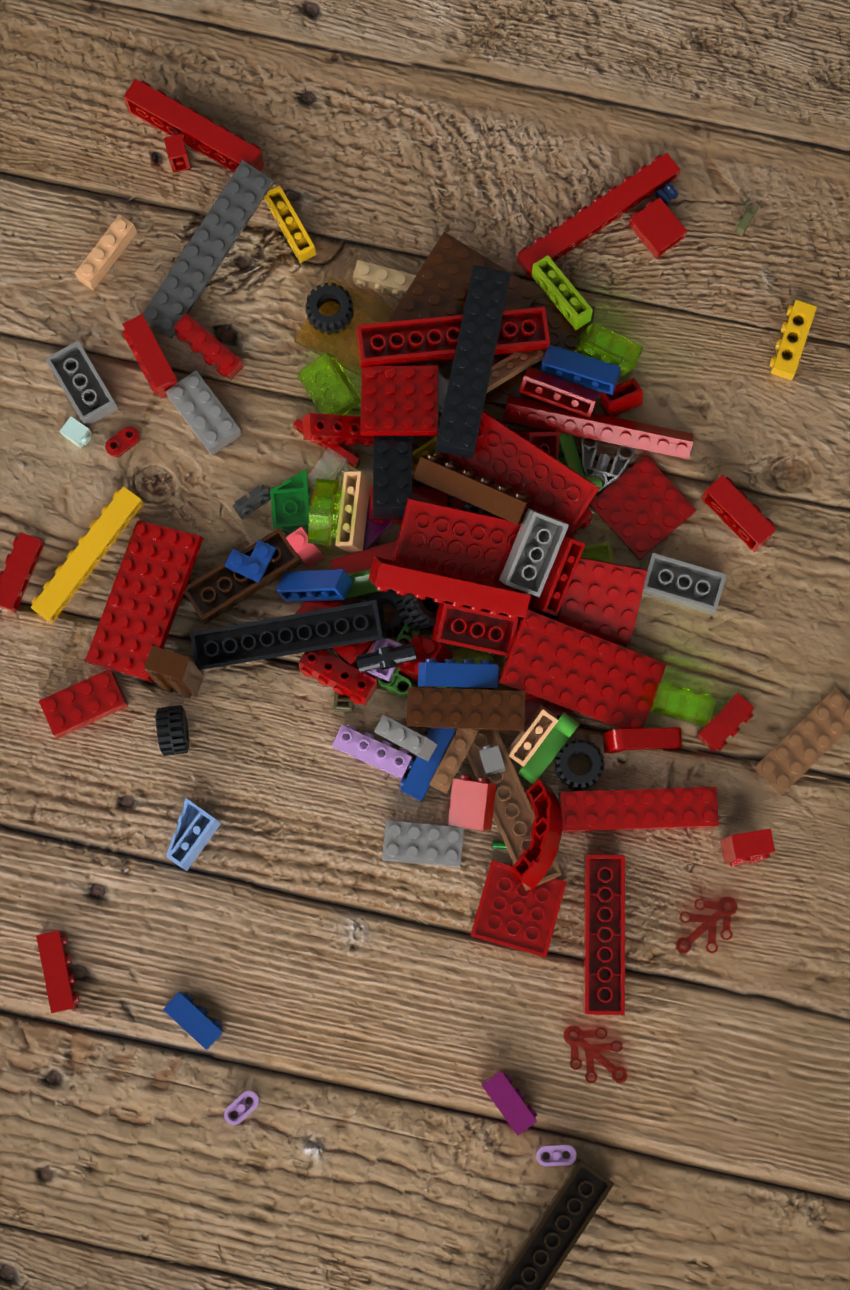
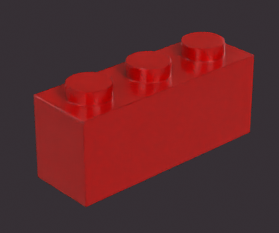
(726, 723)

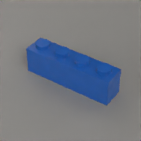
(581, 369)
(314, 585)
(458, 674)
(422, 771)

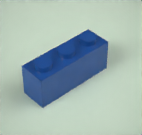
(194, 1020)

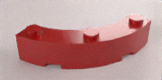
(545, 835)

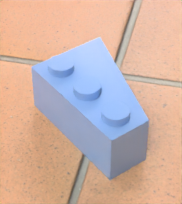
(191, 835)

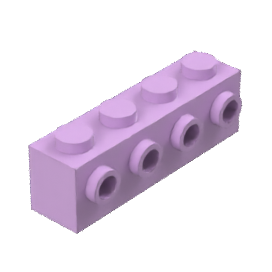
(372, 751)

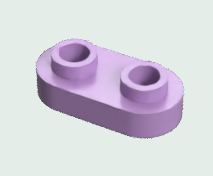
(241, 1107)
(556, 1157)

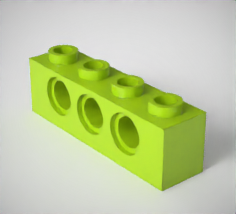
(562, 292)

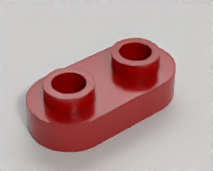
(124, 443)

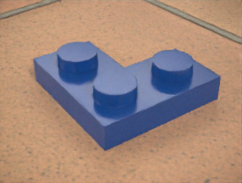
(253, 566)

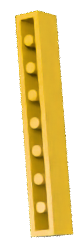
(87, 554)

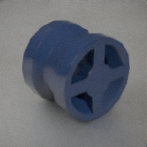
(667, 193)

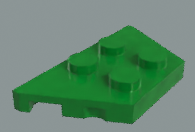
(291, 504)

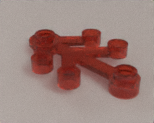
(709, 923)
(592, 1052)

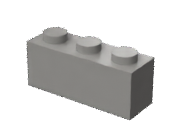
(405, 738)

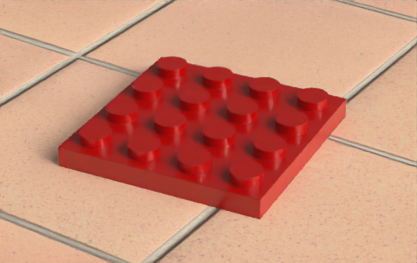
(399, 401)
(642, 507)
(604, 599)
(517, 916)

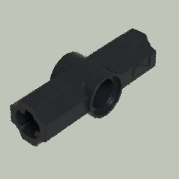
(386, 657)

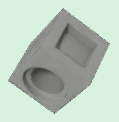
(491, 760)

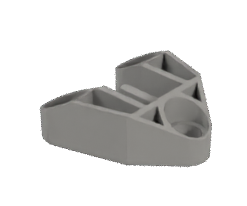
(619, 464)

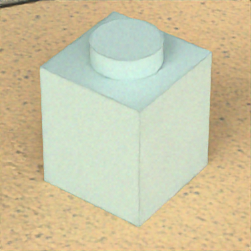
(76, 432)

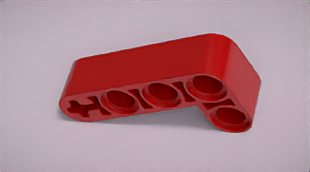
(642, 739)

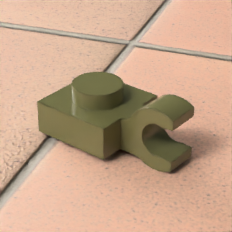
(743, 222)

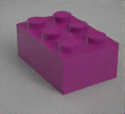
(510, 1102)

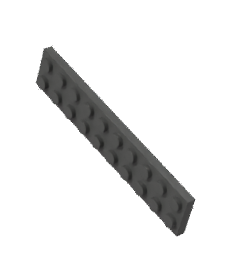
(207, 248)

